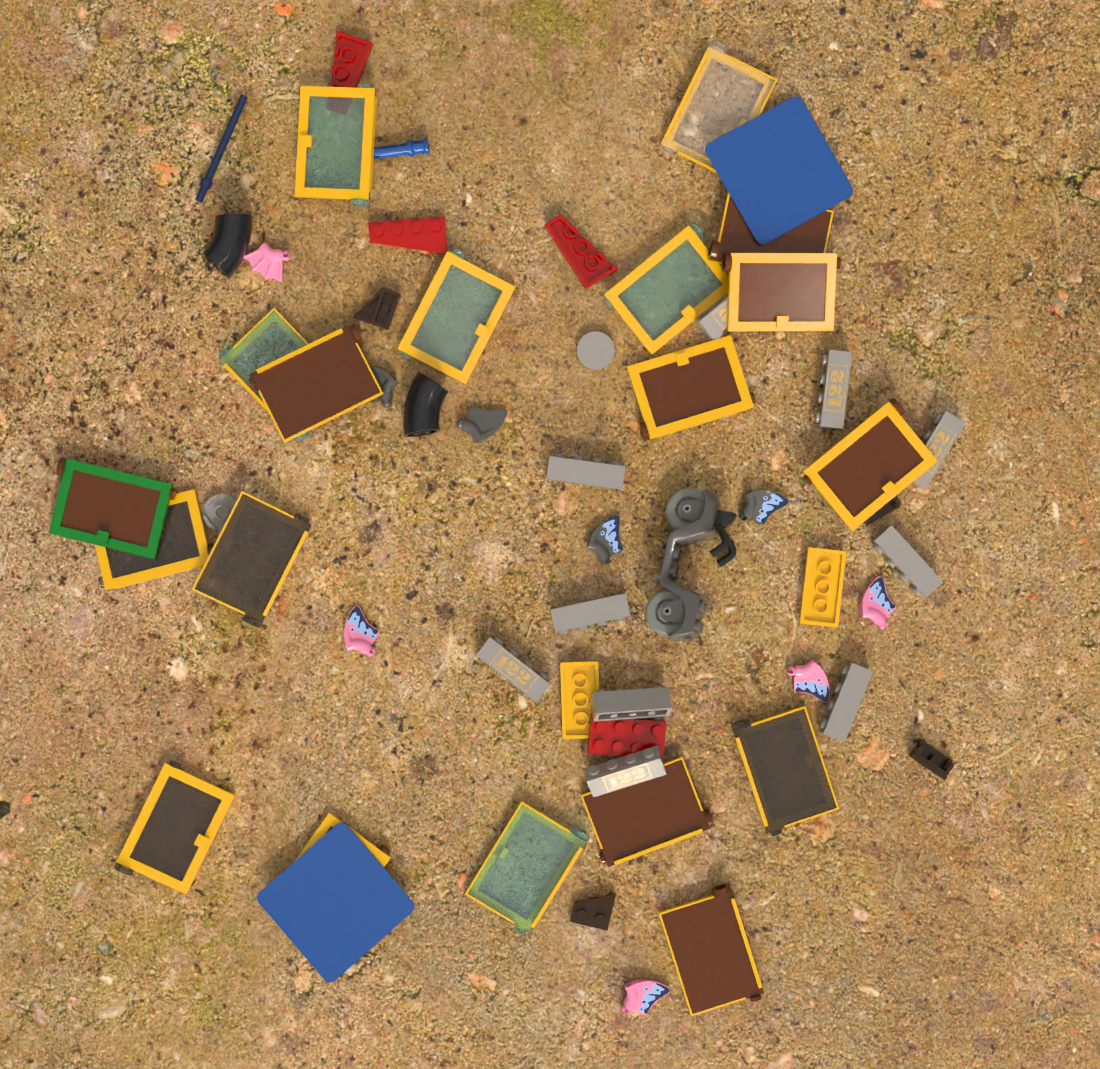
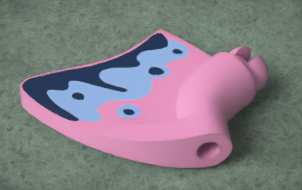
(876, 603)
(359, 633)
(810, 680)
(642, 995)

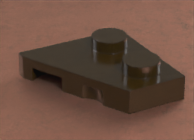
(380, 309)
(594, 911)

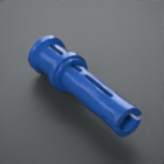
(409, 148)

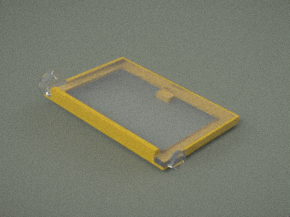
(716, 102)

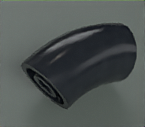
(229, 242)
(423, 407)

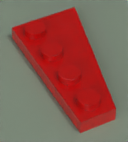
(349, 60)
(417, 234)
(582, 257)

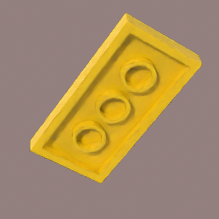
(822, 587)
(578, 683)

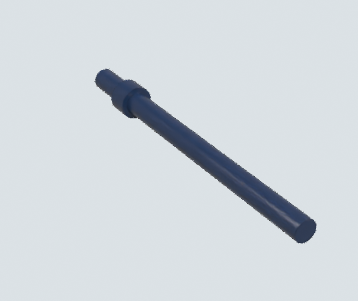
(206, 182)

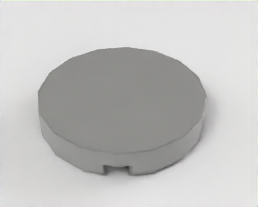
(595, 350)
(217, 510)

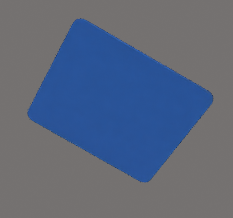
(779, 170)
(335, 902)

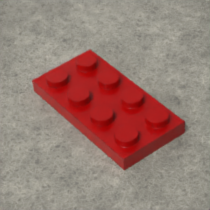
(625, 736)

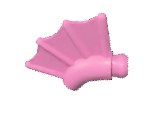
(268, 261)

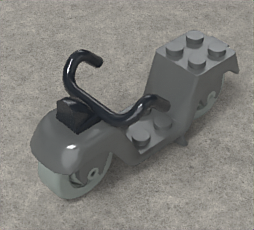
(694, 518)

